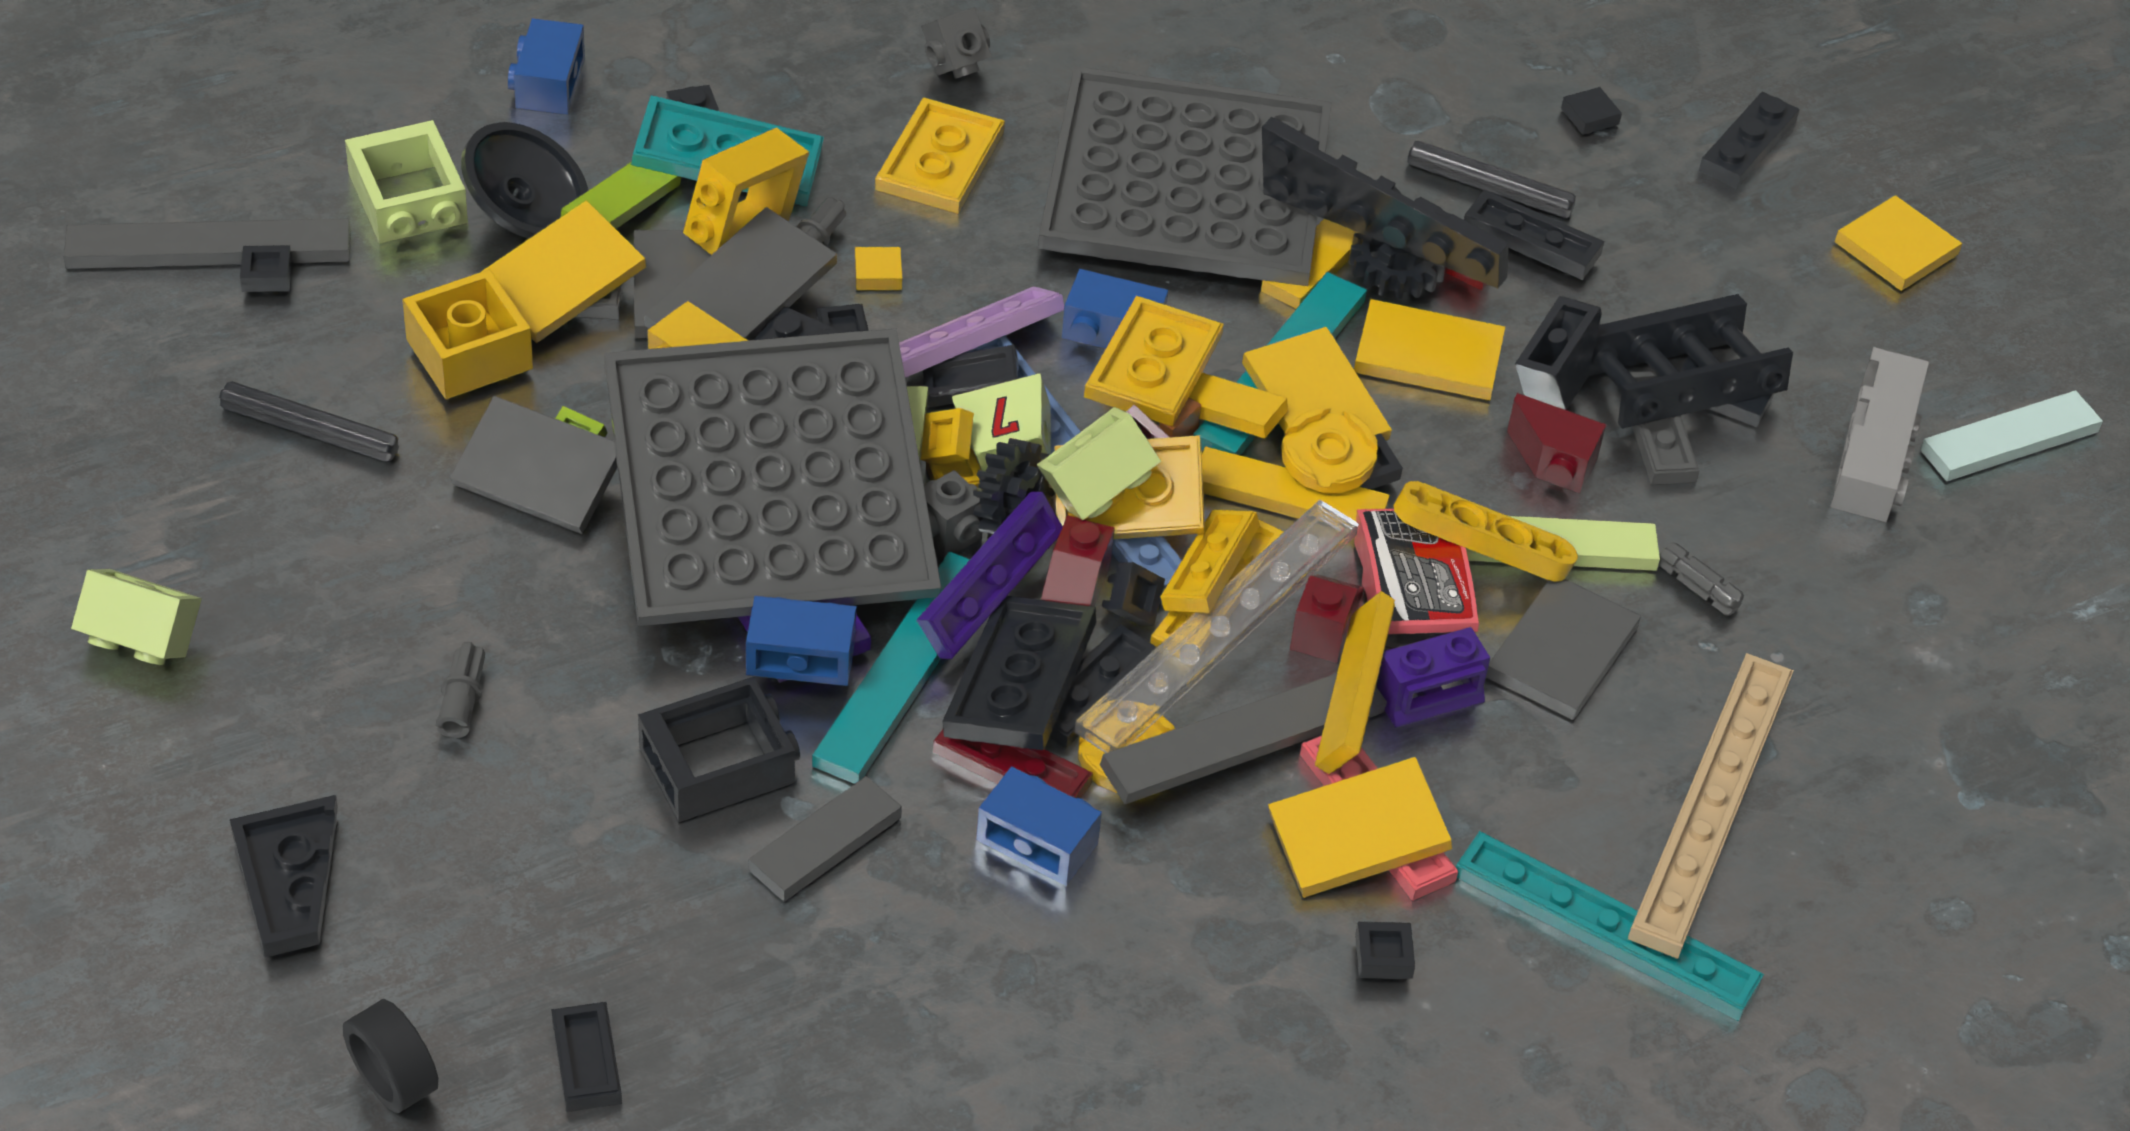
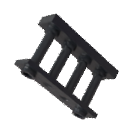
(1692, 332)

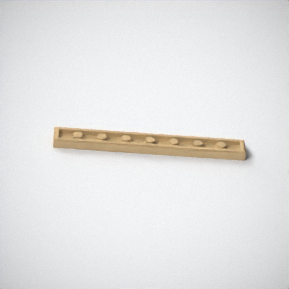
(1710, 807)

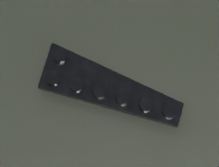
(1339, 193)

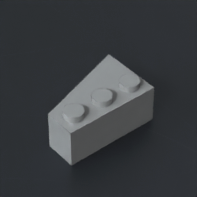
(1880, 436)

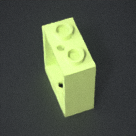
(398, 153)

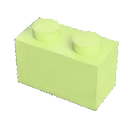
(1099, 464)
(136, 615)

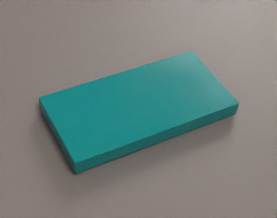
(682, 135)

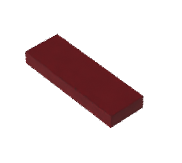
(995, 760)

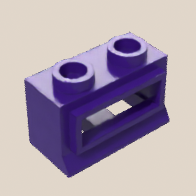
(1428, 666)

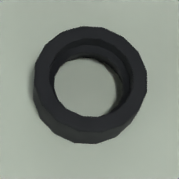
(390, 1055)

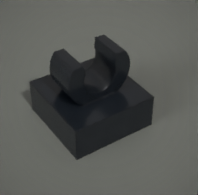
(1135, 593)

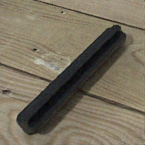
(1493, 179)
(309, 421)

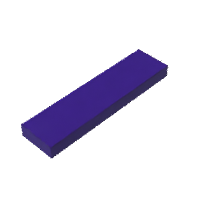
(990, 575)

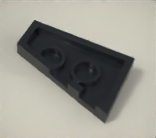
(287, 870)

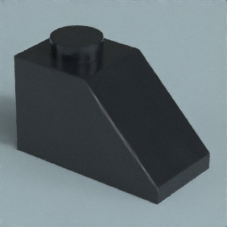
(1560, 353)

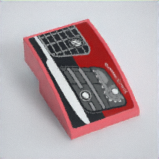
(1419, 571)

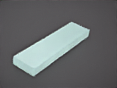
(2011, 435)

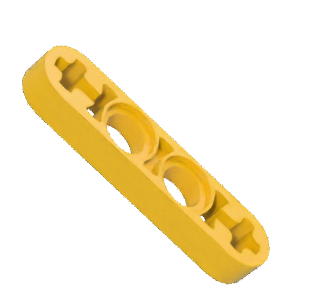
(1485, 531)

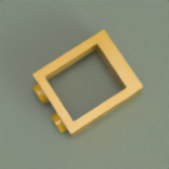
(766, 165)

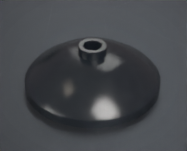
(520, 176)

